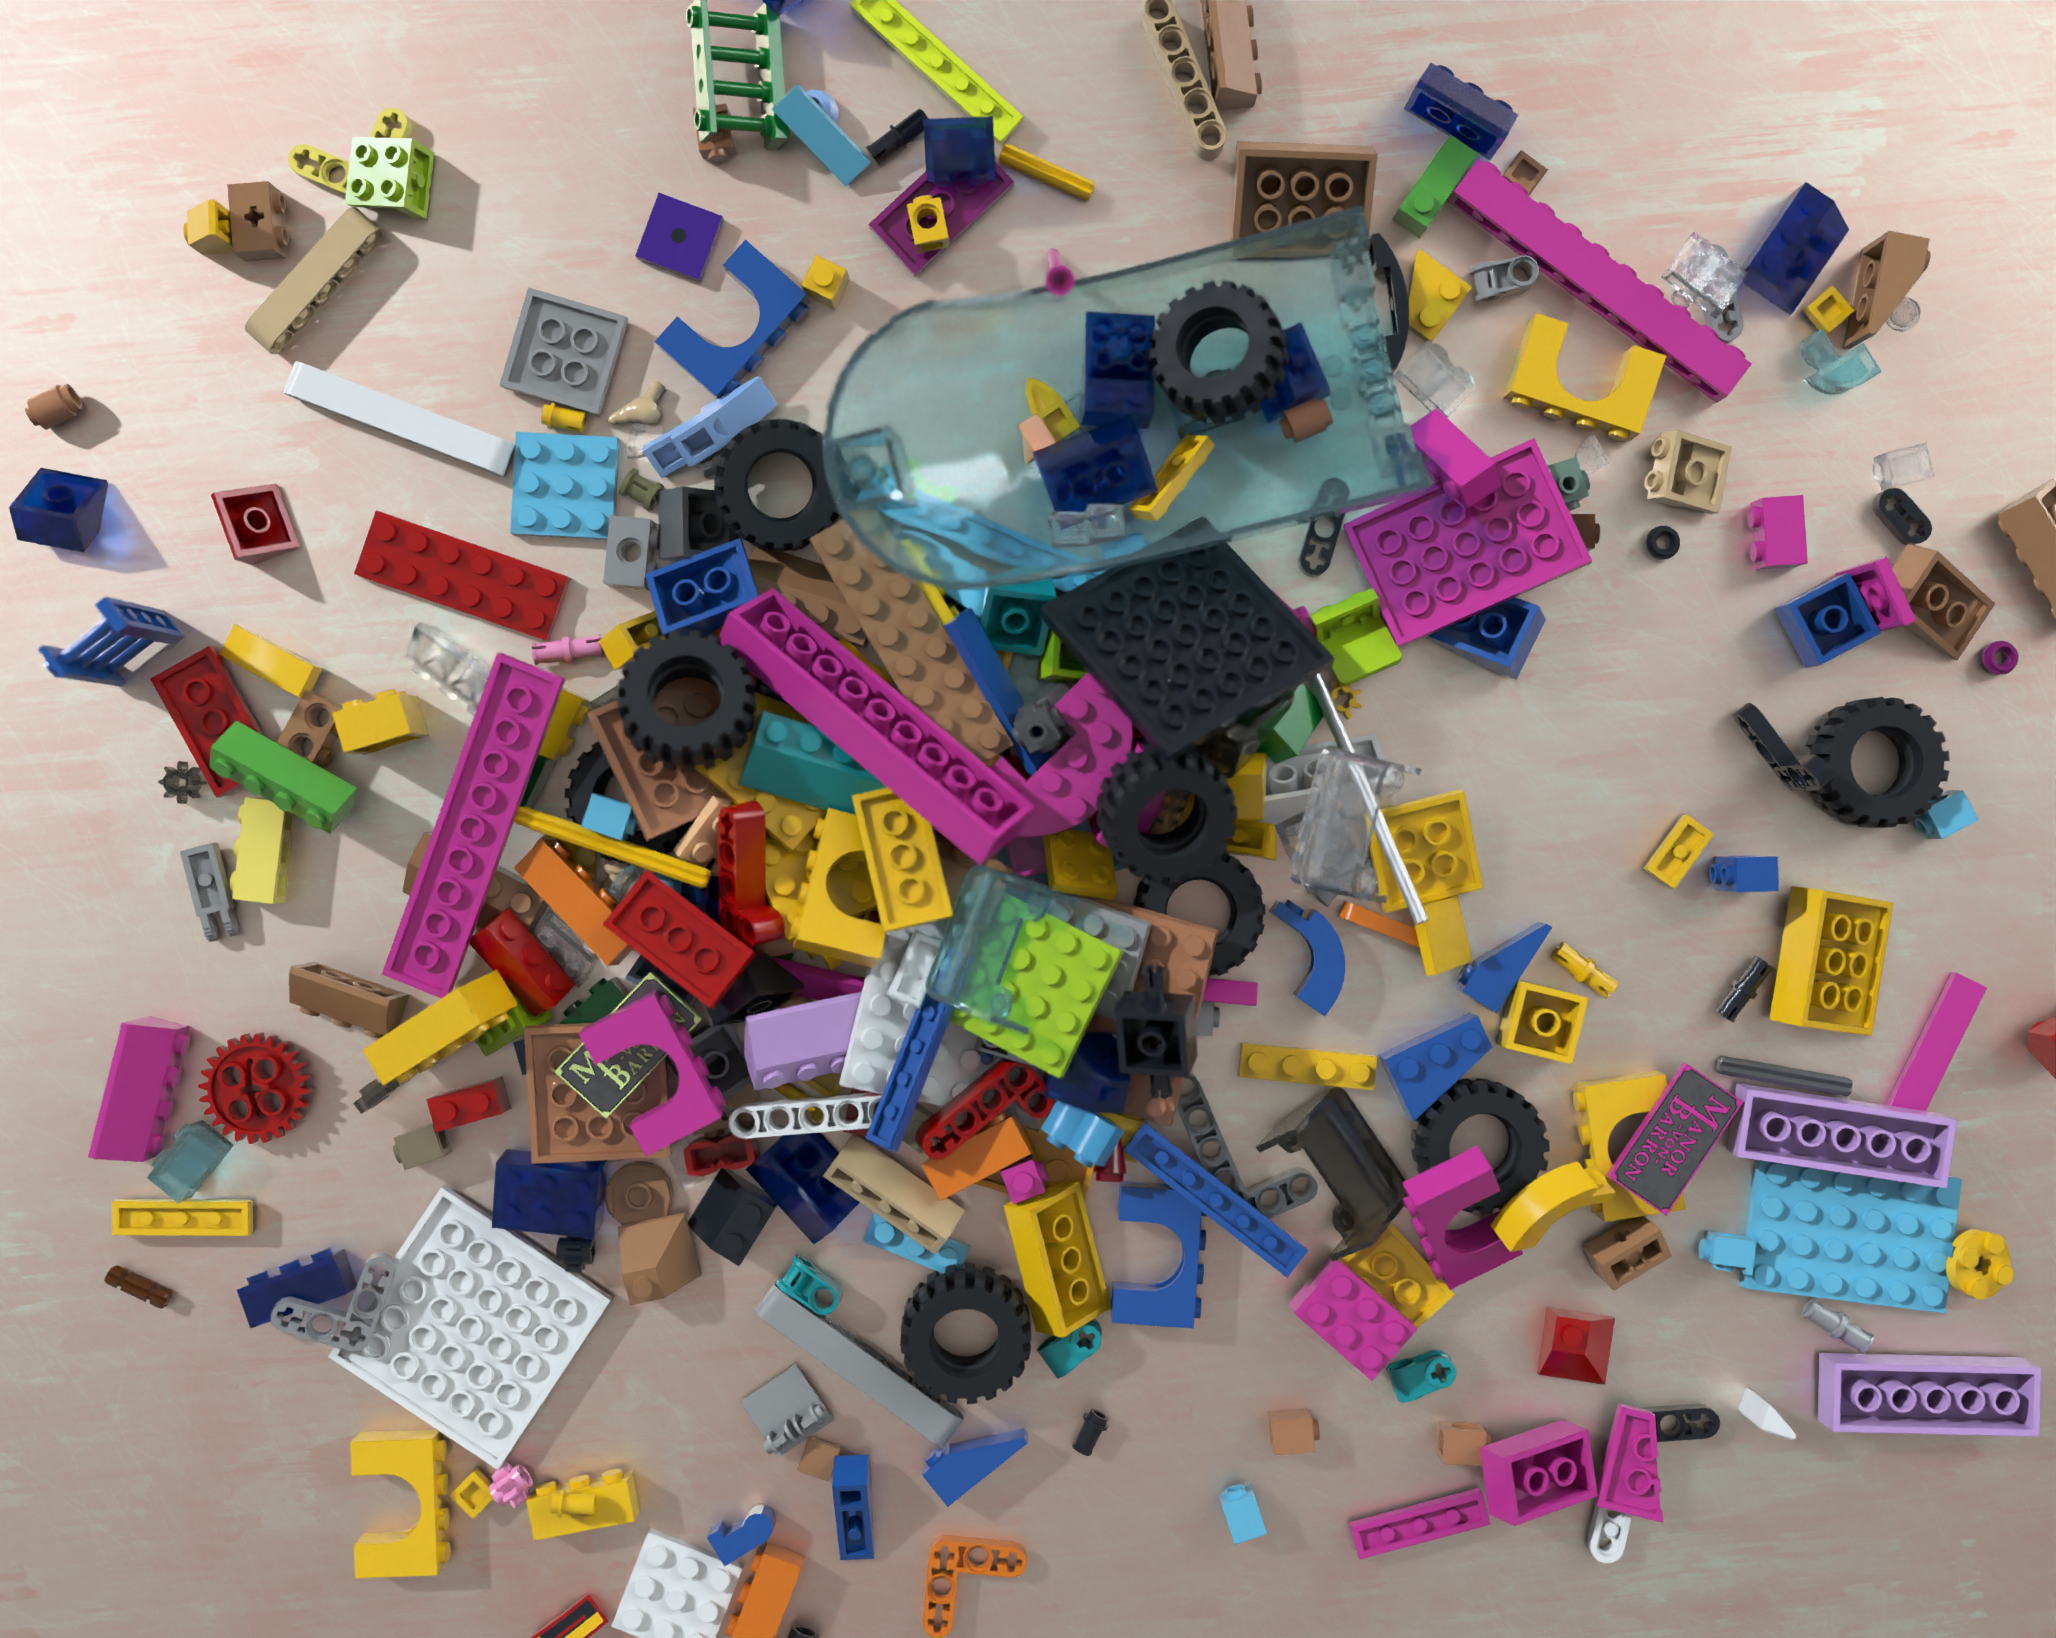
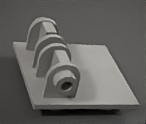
(786, 1411)

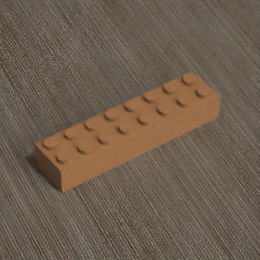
(911, 642)

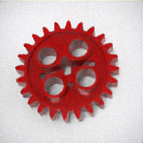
(226, 1093)

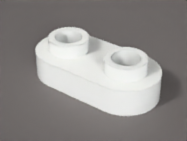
(1612, 1526)

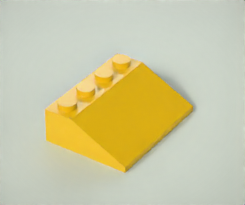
(1831, 961)

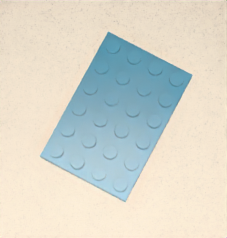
(1851, 1236)

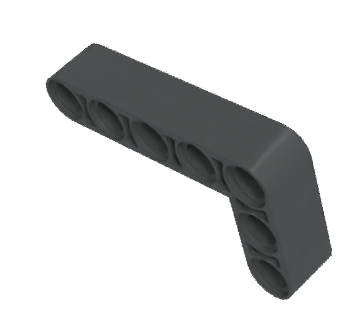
(1223, 1162)

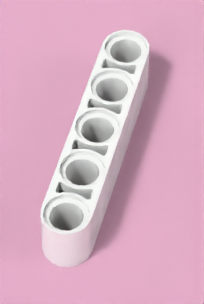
(799, 1121)

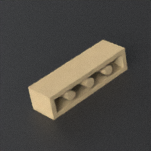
(894, 1193)

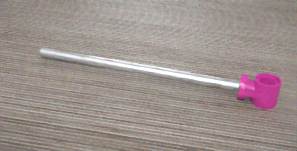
(1381, 828)

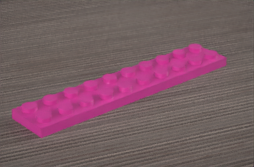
(473, 825)

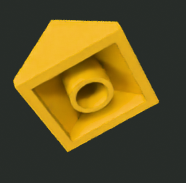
(1250, 788)

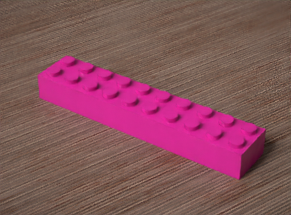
(876, 725)

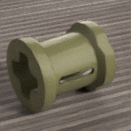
(640, 489)

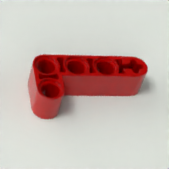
(743, 876)
(981, 1113)

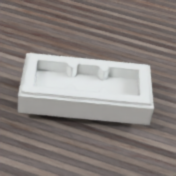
(911, 976)

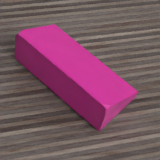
(1231, 992)

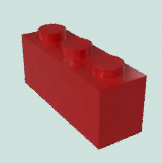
(521, 962)

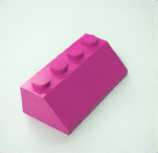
(139, 1090)

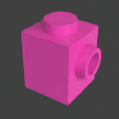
(1024, 1178)

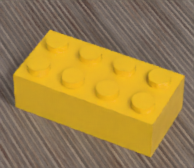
(441, 1029)

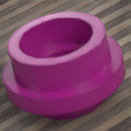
(2009, 657)

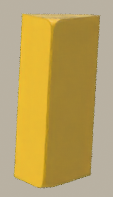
(1253, 840)

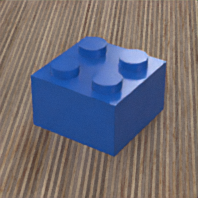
(1827, 620)

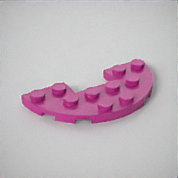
(1070, 780)

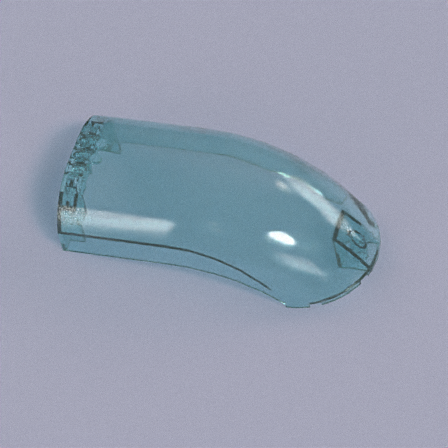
(932, 405)

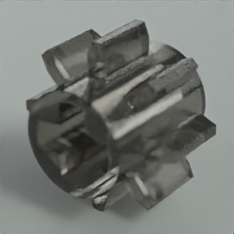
(172, 779)

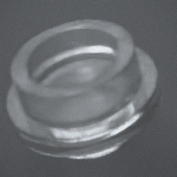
(1905, 315)

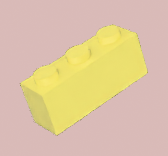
(262, 852)

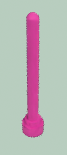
(1058, 277)

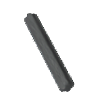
(1784, 1075)

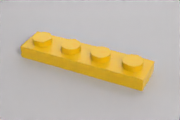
(1307, 1066)
(187, 1218)

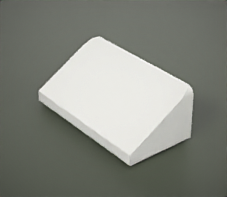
(1764, 1415)

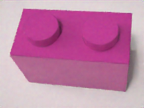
(1778, 532)

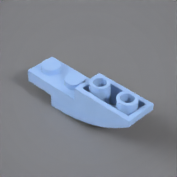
(711, 428)

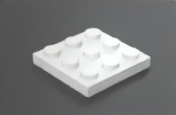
(676, 1590)

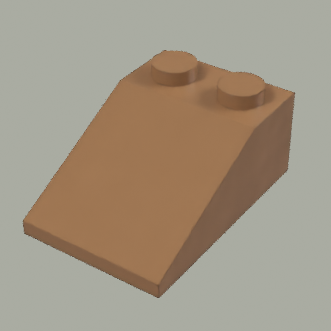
(1883, 279)
(1942, 600)

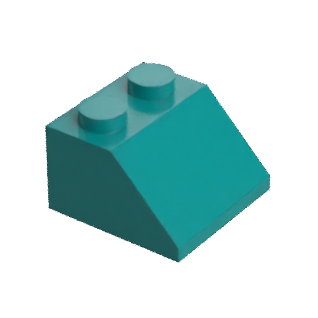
(1013, 617)

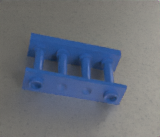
(118, 637)

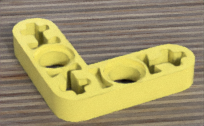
(318, 156)

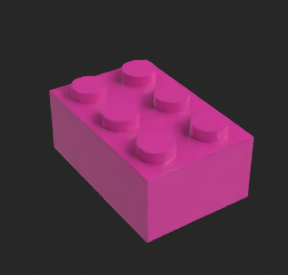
(1352, 1317)
(1538, 1472)

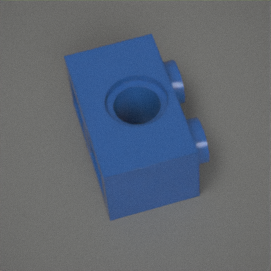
(1745, 873)

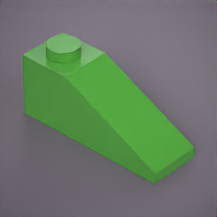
(1434, 186)

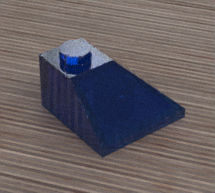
(1092, 1076)

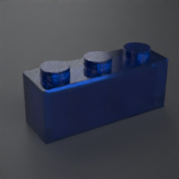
(314, 1281)

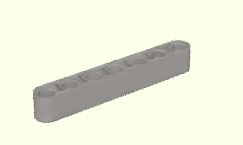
(860, 1366)

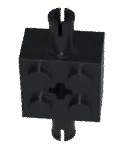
(1156, 1032)

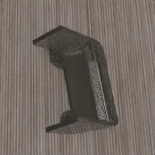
(1349, 1162)

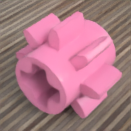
(510, 1485)

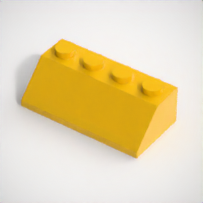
(1058, 1259)

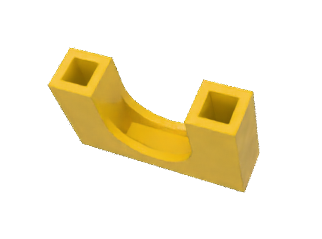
(1537, 385)
(821, 925)
(1601, 1107)
(418, 1460)

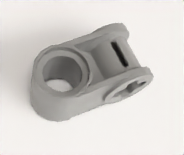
(1497, 280)

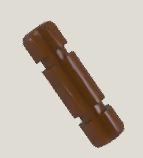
(138, 1287)

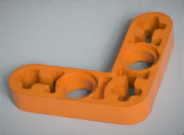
(961, 1563)

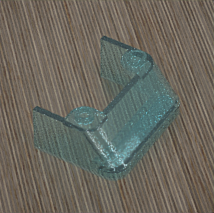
(982, 939)

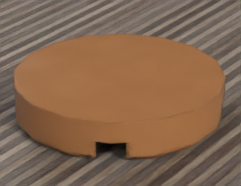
(639, 1193)

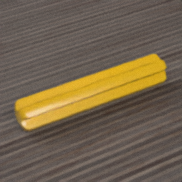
(1046, 172)

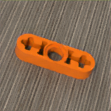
(1379, 923)

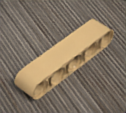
(1183, 93)
(313, 280)

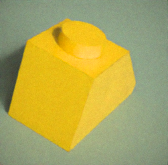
(209, 228)
(628, 637)

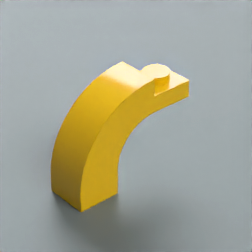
(1546, 1201)

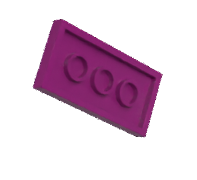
(961, 206)

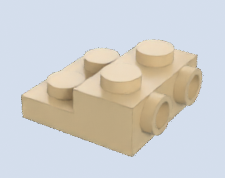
(1688, 471)

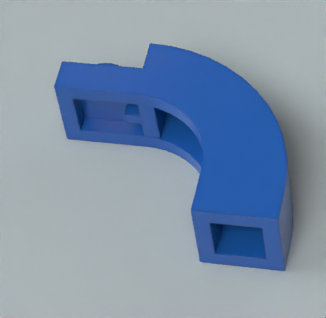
(1327, 959)

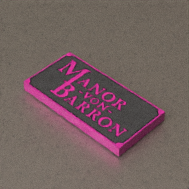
(1674, 1138)

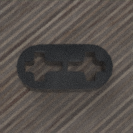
(1898, 520)

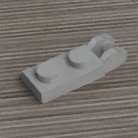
(210, 889)

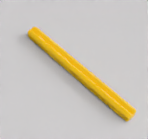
(613, 847)

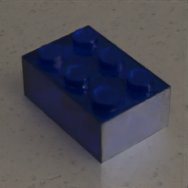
(1096, 467)
(549, 1196)

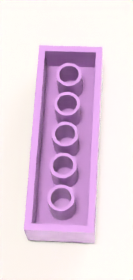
(1842, 1135)
(1929, 1394)

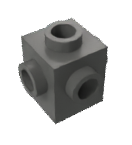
(1043, 716)

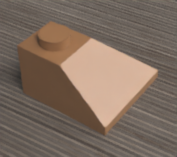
(657, 1257)

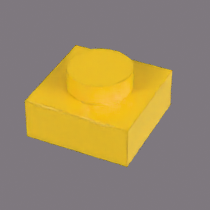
(1828, 310)
(473, 1493)

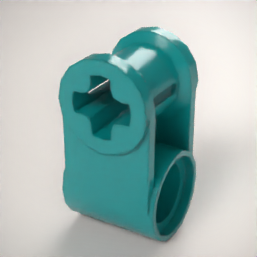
(808, 1284)
(1066, 1353)
(1417, 1375)

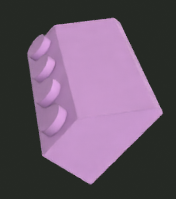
(799, 1041)

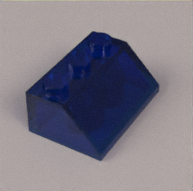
(1461, 110)
(1795, 248)
(793, 1177)

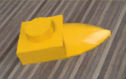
(1051, 409)

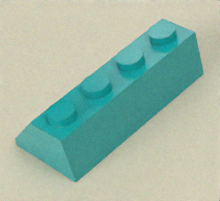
(803, 765)

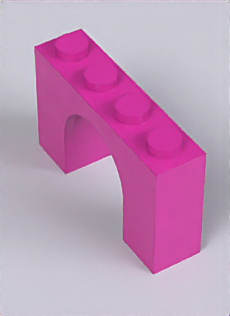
(652, 1023)
(1436, 1199)

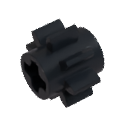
(575, 1252)

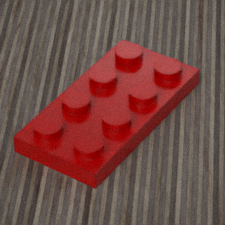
(203, 707)
(679, 939)

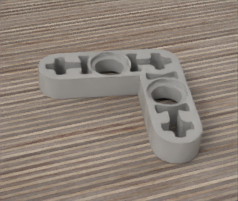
(352, 1318)

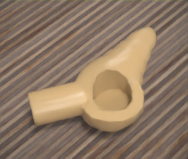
(641, 409)

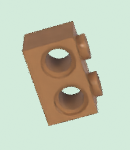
(305, 725)

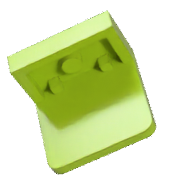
(1356, 637)

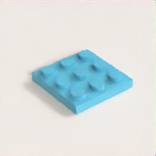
(564, 485)

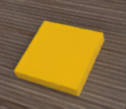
(1443, 936)

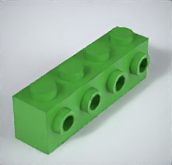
(282, 777)

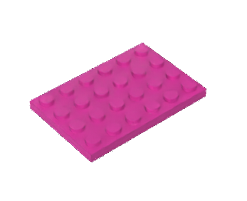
(1449, 562)

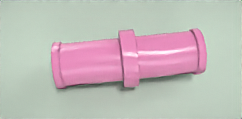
(567, 649)

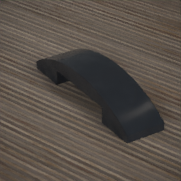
(1385, 263)

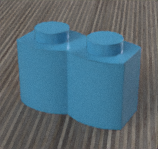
(1083, 1132)

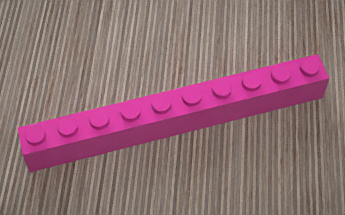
(1599, 281)

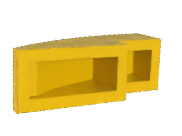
(270, 661)

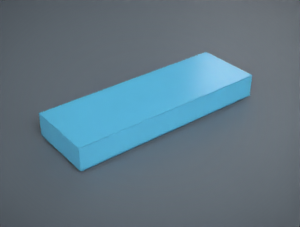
(821, 134)

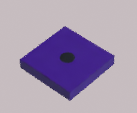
(679, 237)

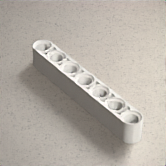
(399, 418)

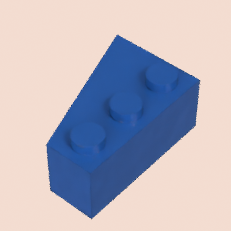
(1434, 1061)

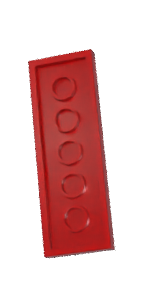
(462, 575)

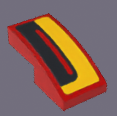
(577, 1621)

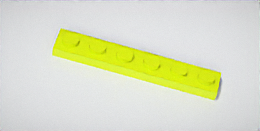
(938, 64)

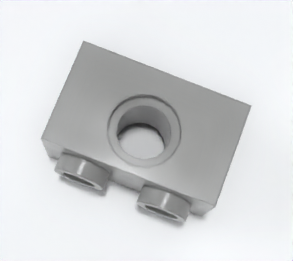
(622, 534)

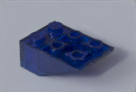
(1117, 369)

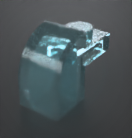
(1836, 373)

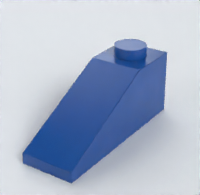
(1497, 971)
(967, 1462)
(853, 1506)

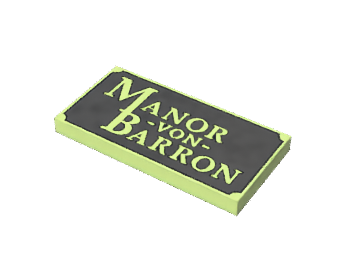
(615, 1078)

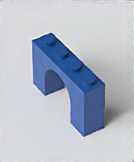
(723, 368)
(1173, 1299)

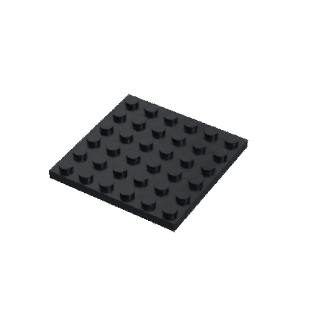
(1186, 644)

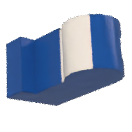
(742, 1536)

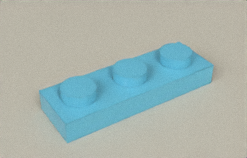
(887, 1237)

